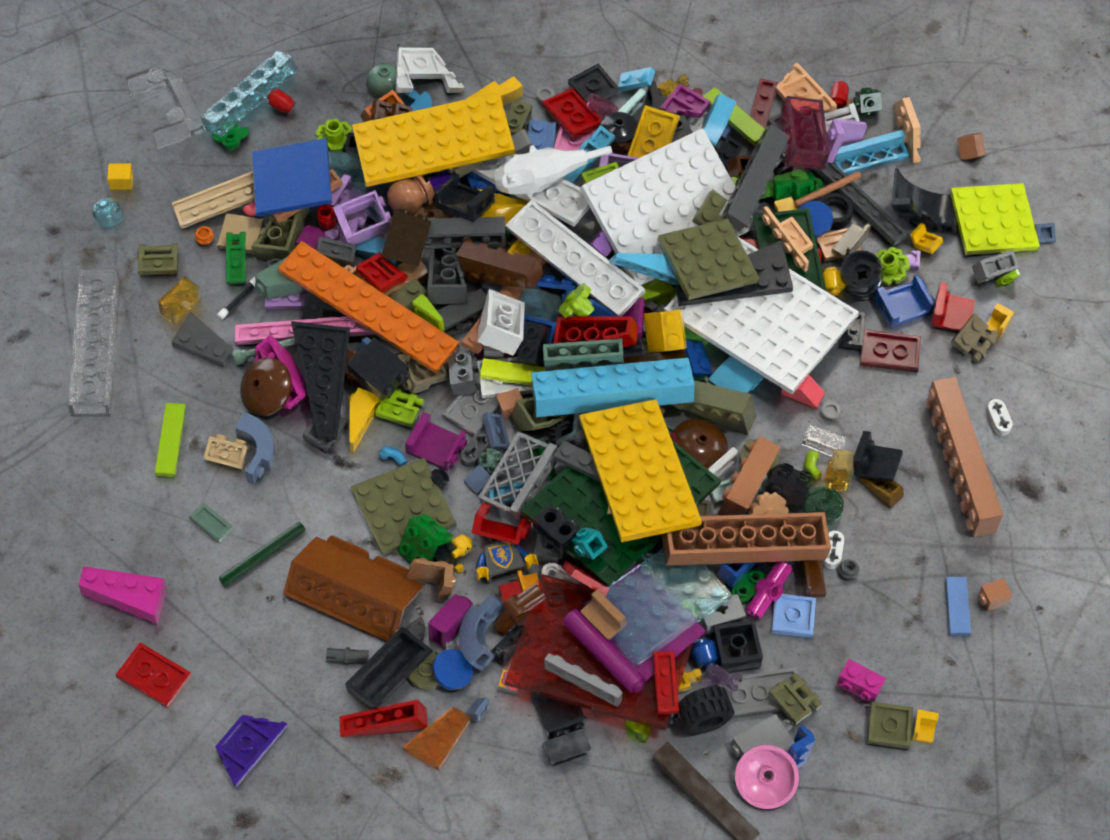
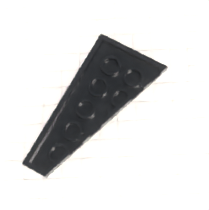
(773, 274)

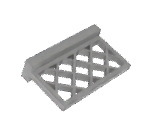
(535, 478)

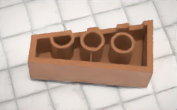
(750, 477)

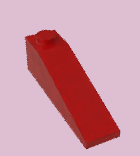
(386, 719)

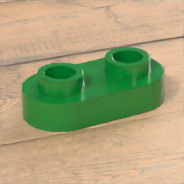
(748, 585)

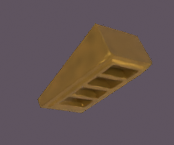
(890, 496)

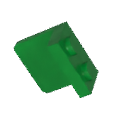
(422, 538)

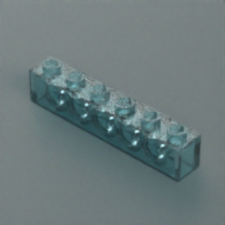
(249, 93)

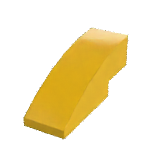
(509, 90)

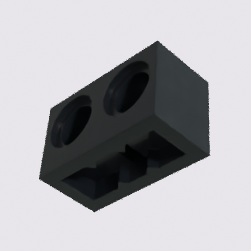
(553, 530)

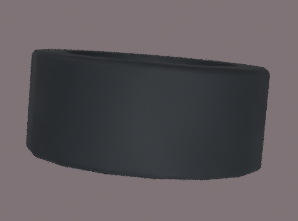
(845, 203)

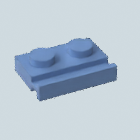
(541, 134)

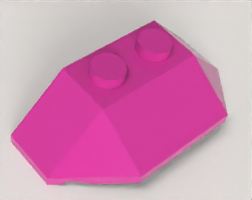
(273, 349)

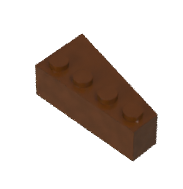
(498, 266)

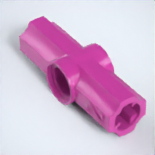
(768, 589)

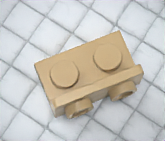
(226, 452)

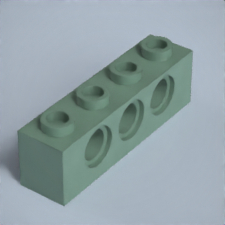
(582, 354)

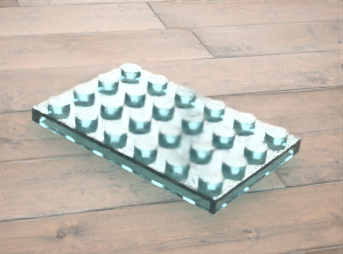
(662, 603)

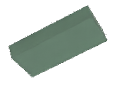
(211, 522)

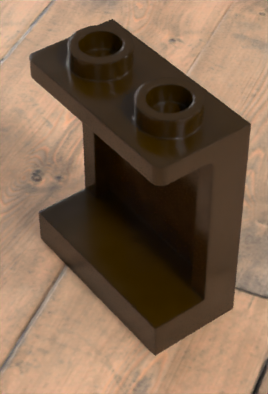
(406, 237)

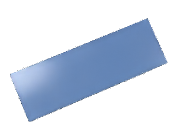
(958, 606)

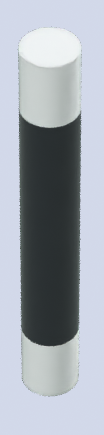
(236, 299)

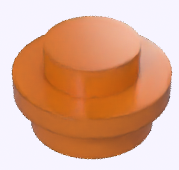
(204, 235)

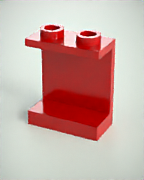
(498, 530)

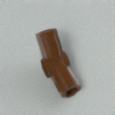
(517, 608)

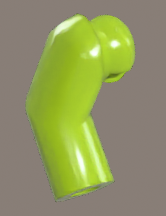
(810, 464)

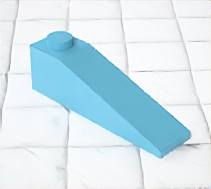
(648, 264)

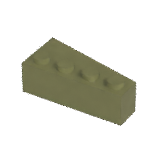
(722, 406)

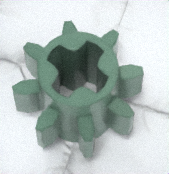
(489, 459)

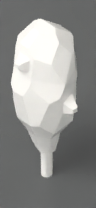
(540, 168)

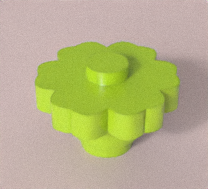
(335, 133)
(893, 265)
(577, 302)

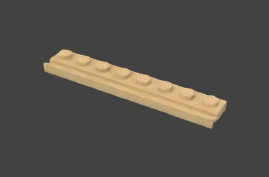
(215, 200)

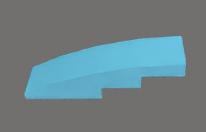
(600, 139)

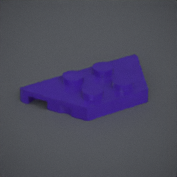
(247, 744)

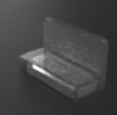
(823, 440)

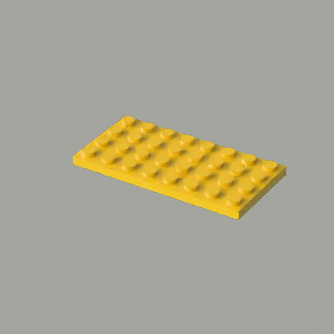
(433, 139)
(639, 470)

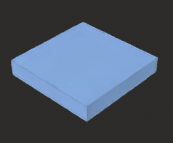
(794, 615)

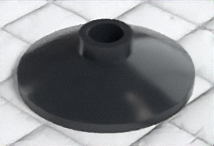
(623, 132)

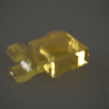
(669, 86)

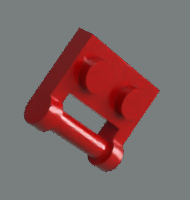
(378, 276)

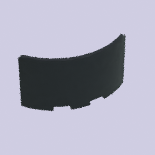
(923, 206)

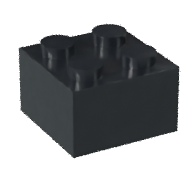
(738, 645)

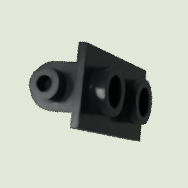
(506, 648)

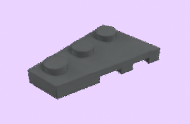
(202, 341)

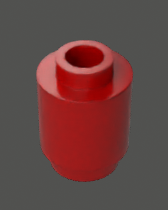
(839, 93)
(280, 101)
(326, 217)

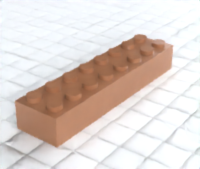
(964, 457)
(749, 539)

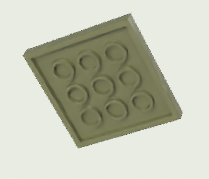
(708, 259)
(397, 496)

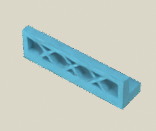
(867, 150)

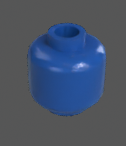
(704, 653)

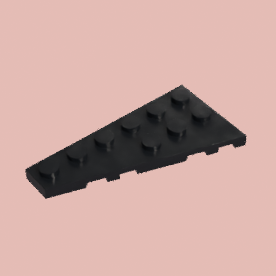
(323, 365)

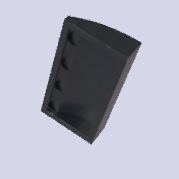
(388, 668)

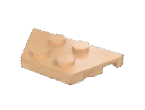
(800, 84)
(908, 122)

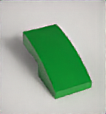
(796, 188)

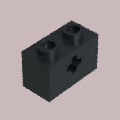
(532, 344)

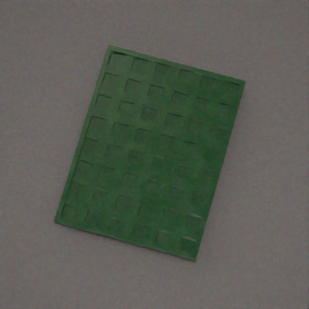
(586, 504)

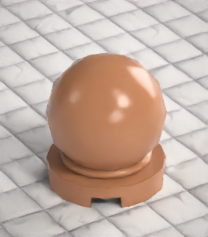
(410, 194)

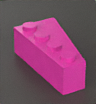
(125, 591)

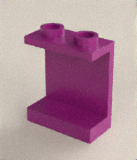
(435, 443)

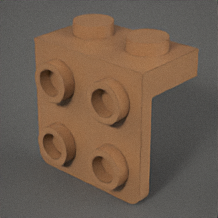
(434, 572)

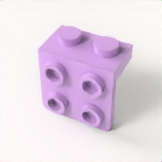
(843, 133)
(347, 193)

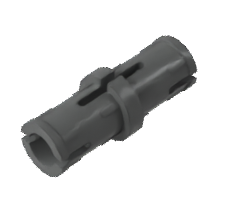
(347, 655)

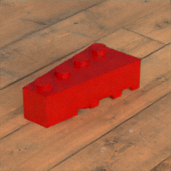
(596, 328)

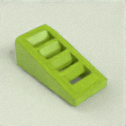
(425, 310)

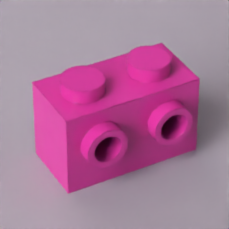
(861, 681)

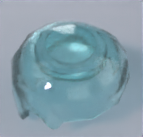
(107, 212)

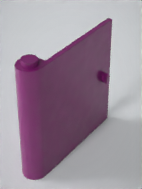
(614, 658)

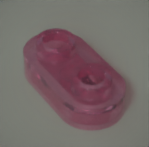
(600, 105)

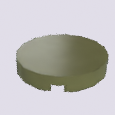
(423, 675)

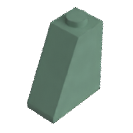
(274, 284)

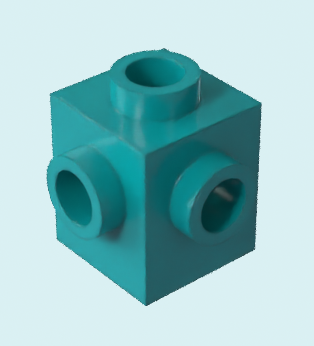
(589, 543)

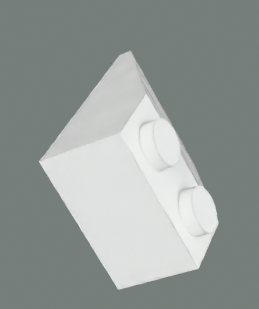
(502, 323)

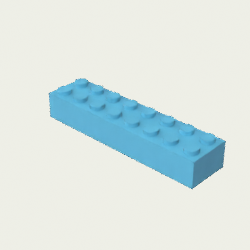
(612, 386)

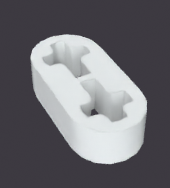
(1003, 417)
(837, 550)

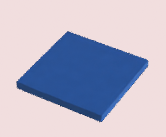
(291, 177)

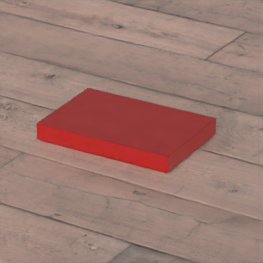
(572, 113)
(153, 675)

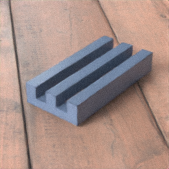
(494, 432)

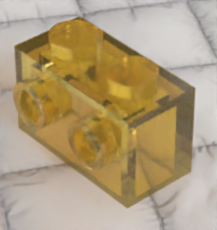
(179, 299)
(839, 470)

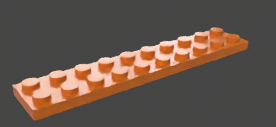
(368, 307)

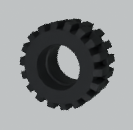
(705, 709)

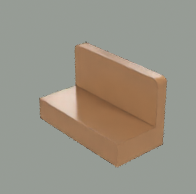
(604, 615)

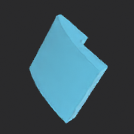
(735, 376)

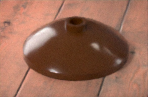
(272, 390)
(705, 452)

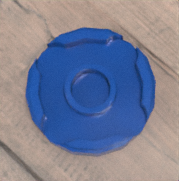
(821, 217)
(452, 670)

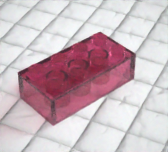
(805, 124)

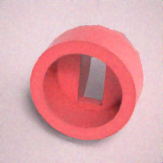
(250, 209)

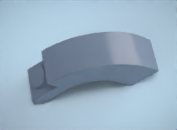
(257, 433)
(474, 629)

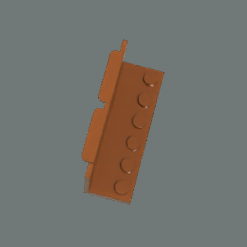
(351, 586)

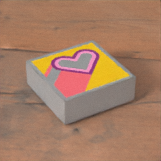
(501, 684)

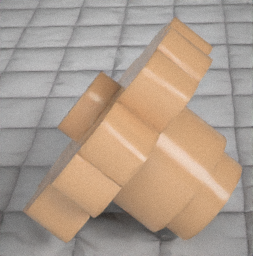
(768, 504)

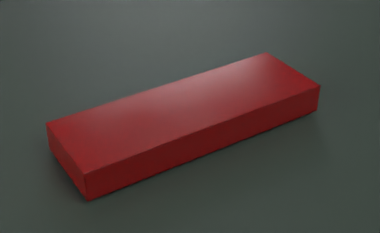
(665, 682)

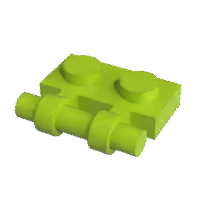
(400, 412)

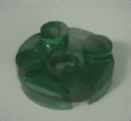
(825, 496)

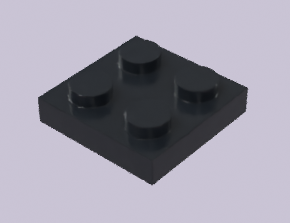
(594, 81)

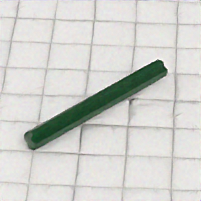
(261, 554)

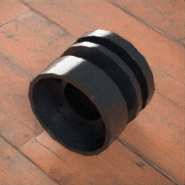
(862, 265)

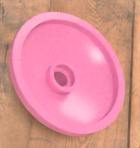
(763, 791)

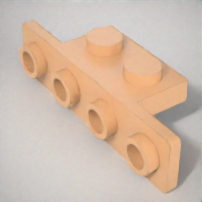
(792, 237)

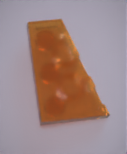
(439, 738)

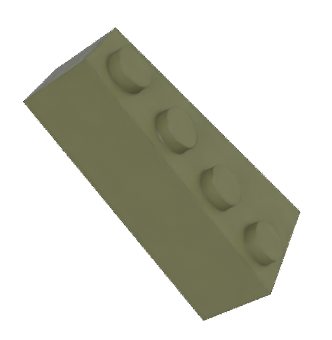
(279, 239)

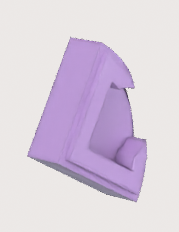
(914, 259)

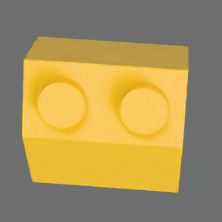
(665, 330)

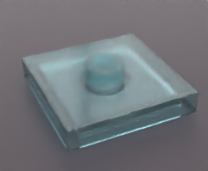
(540, 304)

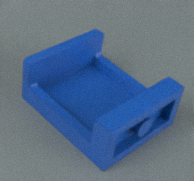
(905, 302)

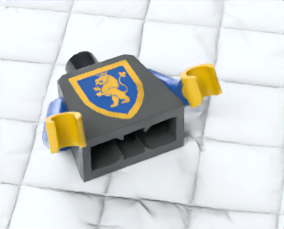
(502, 561)

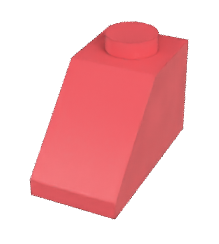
(807, 393)

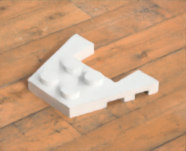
(423, 64)

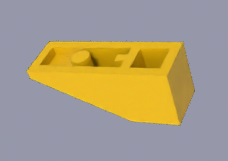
(362, 411)

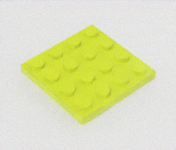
(994, 219)

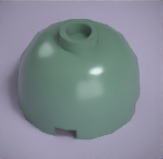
(381, 80)

